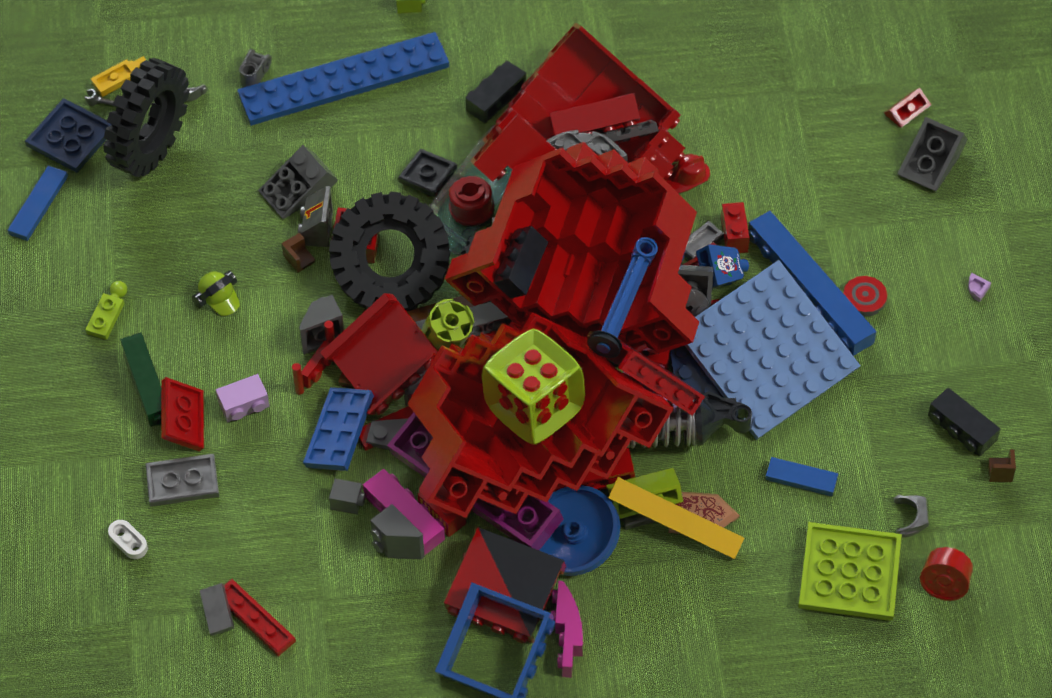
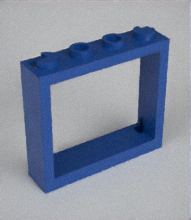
(461, 627)

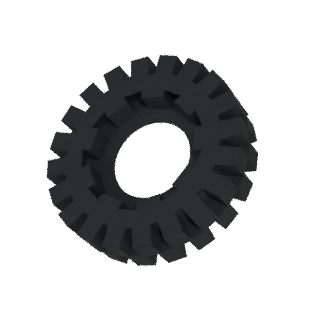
(136, 149)
(386, 213)

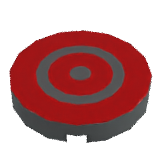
(866, 294)

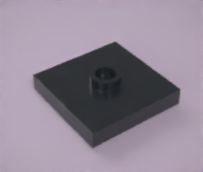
(427, 172)

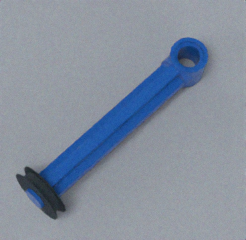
(606, 341)

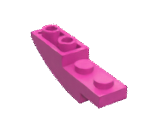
(569, 627)

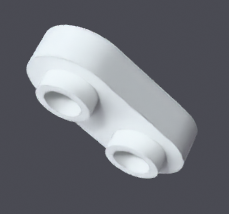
(129, 540)

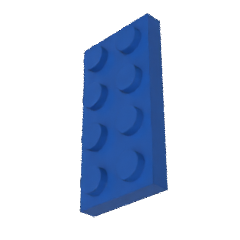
(338, 429)

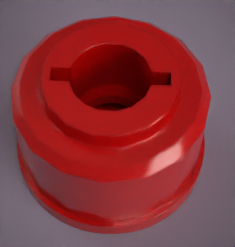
(471, 201)
(946, 574)

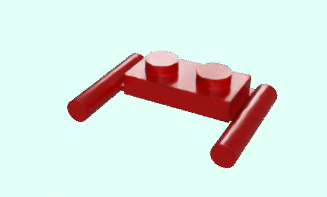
(313, 369)

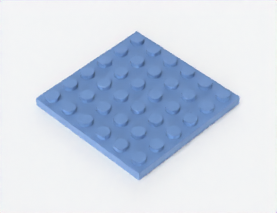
(769, 348)

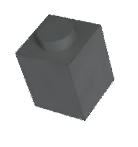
(346, 496)

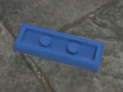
(801, 476)

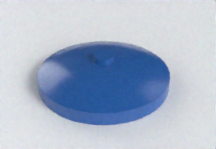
(587, 530)

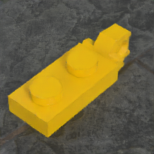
(115, 76)

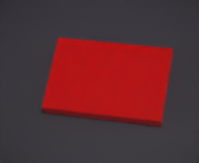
(182, 414)

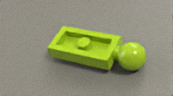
(107, 311)

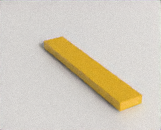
(676, 518)

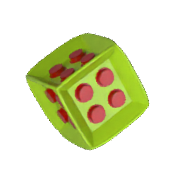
(533, 386)

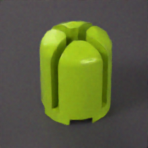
(448, 324)

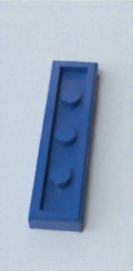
(37, 203)

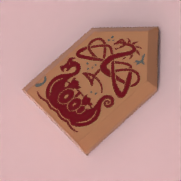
(708, 507)

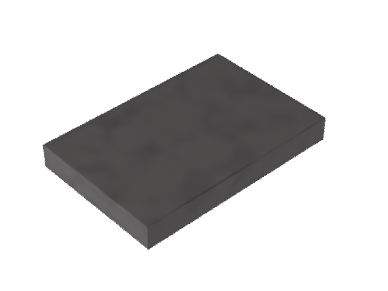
(182, 480)

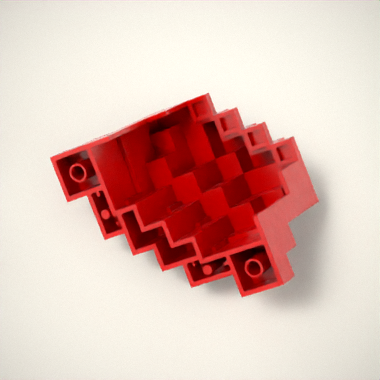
(572, 76)
(592, 218)
(484, 459)

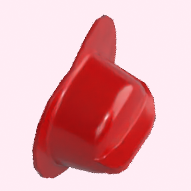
(688, 173)

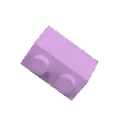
(242, 398)

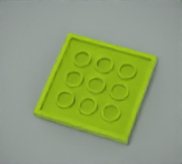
(850, 571)

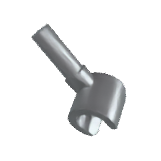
(93, 99)

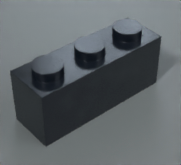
(495, 91)
(520, 262)
(963, 422)

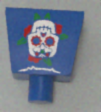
(725, 262)

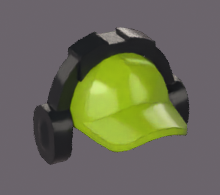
(218, 292)

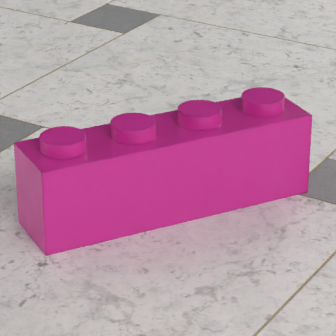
(386, 490)

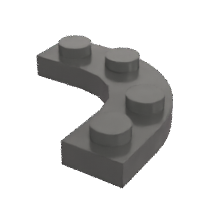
(597, 142)

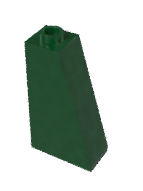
(143, 376)

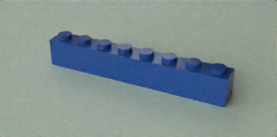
(841, 315)

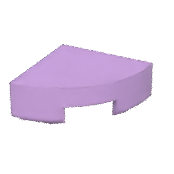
(978, 287)

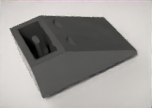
(296, 181)

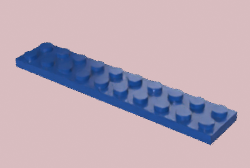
(343, 78)

